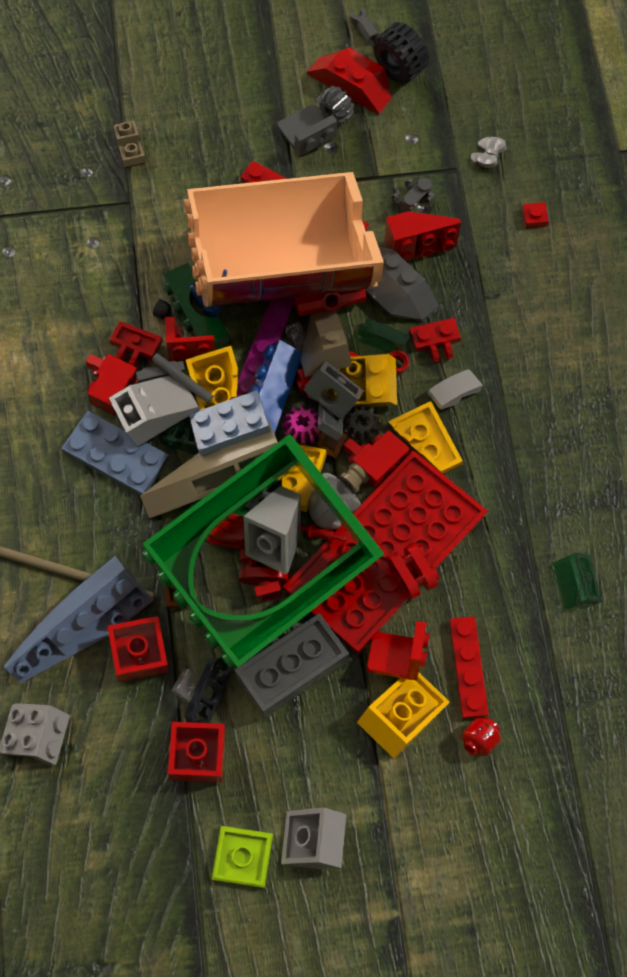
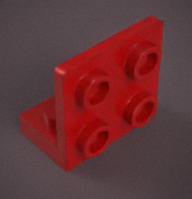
(184, 348)

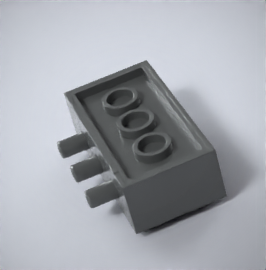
(291, 665)

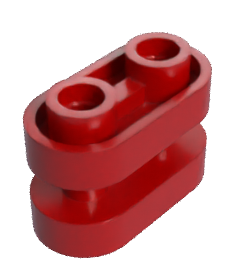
(229, 534)
(416, 557)
(254, 575)

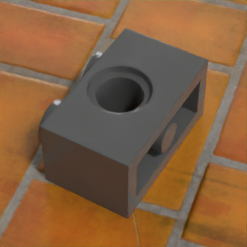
(330, 378)

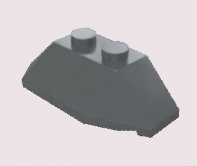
(402, 289)

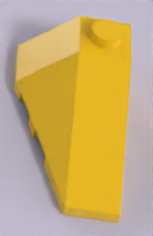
(215, 373)

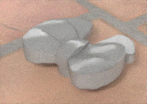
(492, 148)

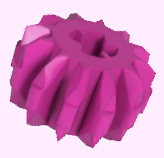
(297, 422)

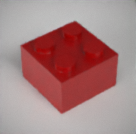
(137, 649)
(197, 752)

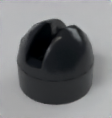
(162, 309)

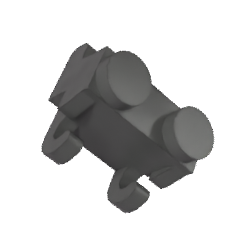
(416, 193)

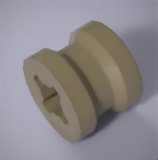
(354, 477)

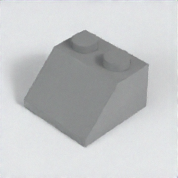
(314, 838)

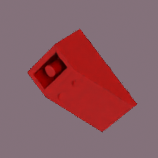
(420, 234)

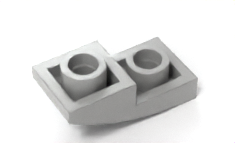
(452, 389)

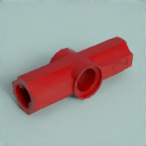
(316, 303)

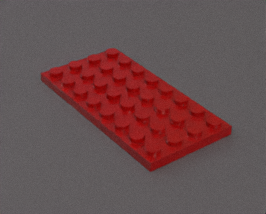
(407, 508)

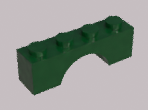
(178, 286)

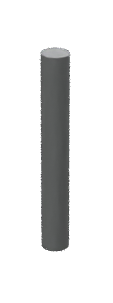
(182, 378)

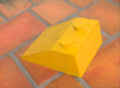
(402, 713)

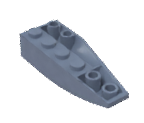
(80, 620)

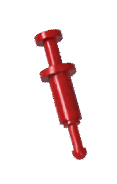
(313, 531)

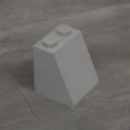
(274, 529)

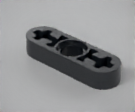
(198, 696)

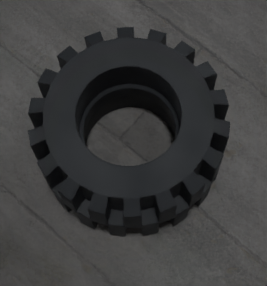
(401, 52)

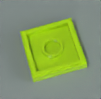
(242, 857)

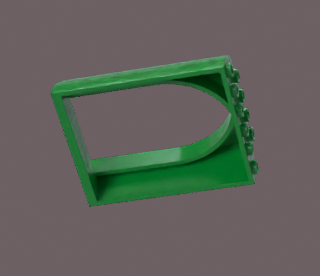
(179, 543)

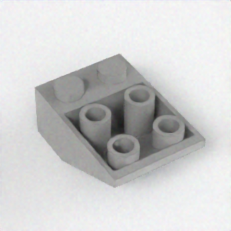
(152, 407)

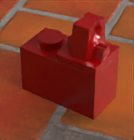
(112, 377)
(378, 458)

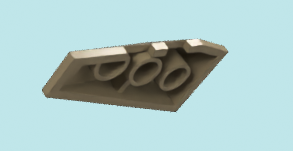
(324, 342)

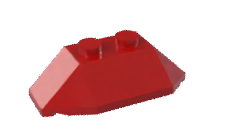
(356, 75)

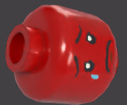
(481, 737)

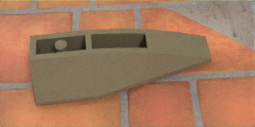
(204, 474)

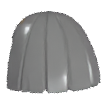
(319, 510)

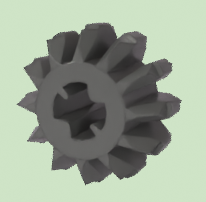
(335, 103)

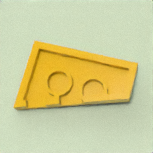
(428, 436)
(297, 481)

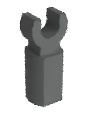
(364, 26)

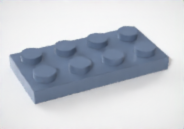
(115, 453)

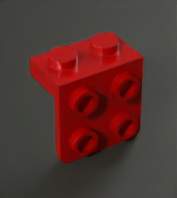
(399, 654)

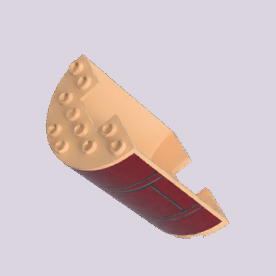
(280, 239)

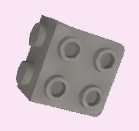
(34, 732)

